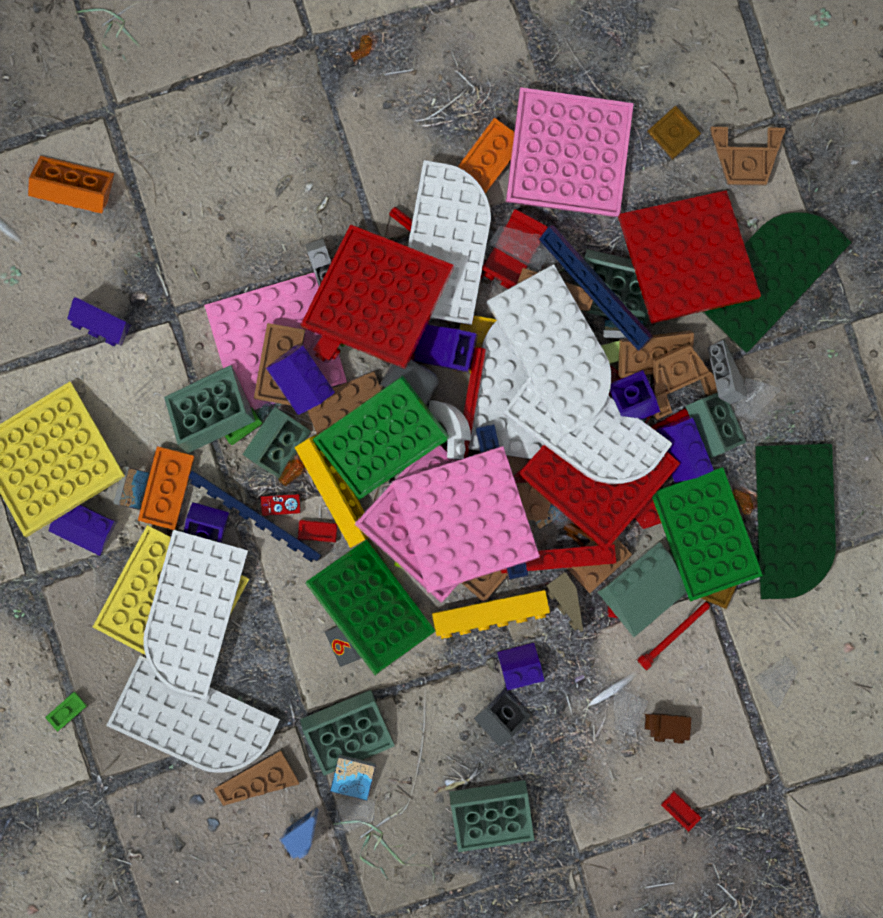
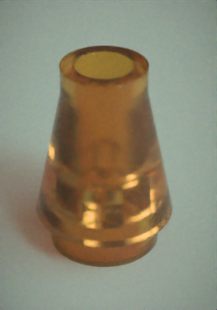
(291, 472)

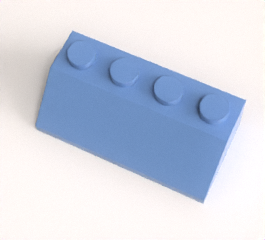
(300, 835)

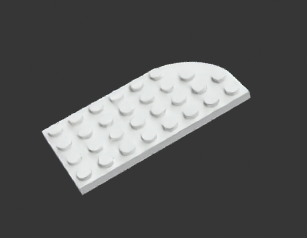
(454, 226)
(555, 347)
(500, 382)
(604, 449)
(192, 611)
(207, 733)

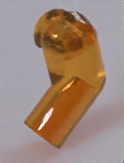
(364, 49)
(745, 501)

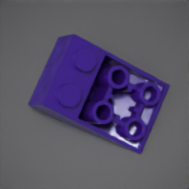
(446, 348)

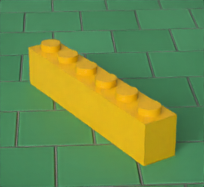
(334, 491)
(490, 613)

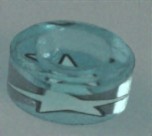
(265, 411)

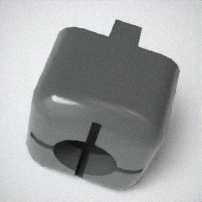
(420, 379)

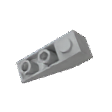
(319, 258)
(726, 374)

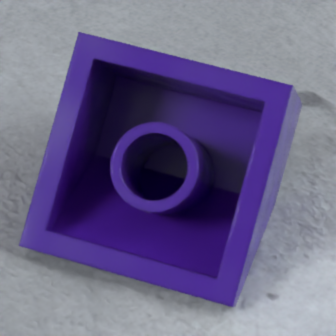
(634, 396)
(206, 522)
(520, 666)

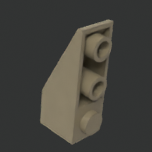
(566, 595)

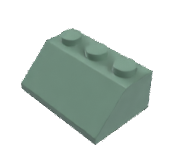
(716, 424)
(275, 442)

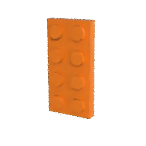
(489, 154)
(166, 488)

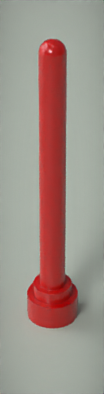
(647, 660)

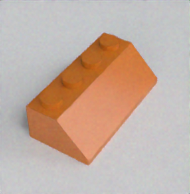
(70, 184)

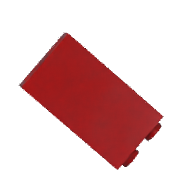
(504, 267)

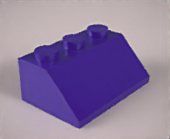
(98, 322)
(300, 379)
(686, 449)
(84, 528)

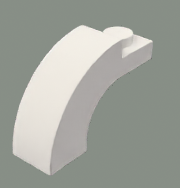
(456, 427)

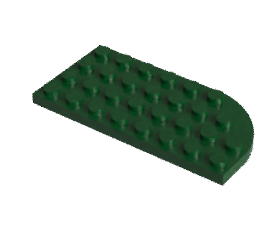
(786, 261)
(794, 518)

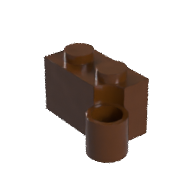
(668, 727)

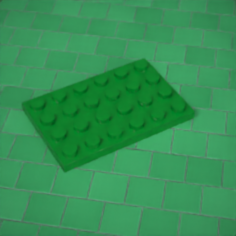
(381, 437)
(706, 534)
(370, 607)

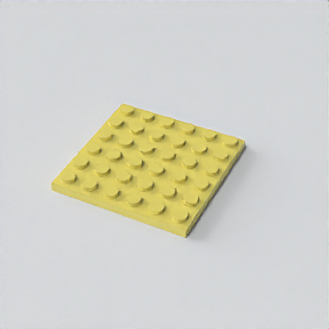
(53, 459)
(132, 597)

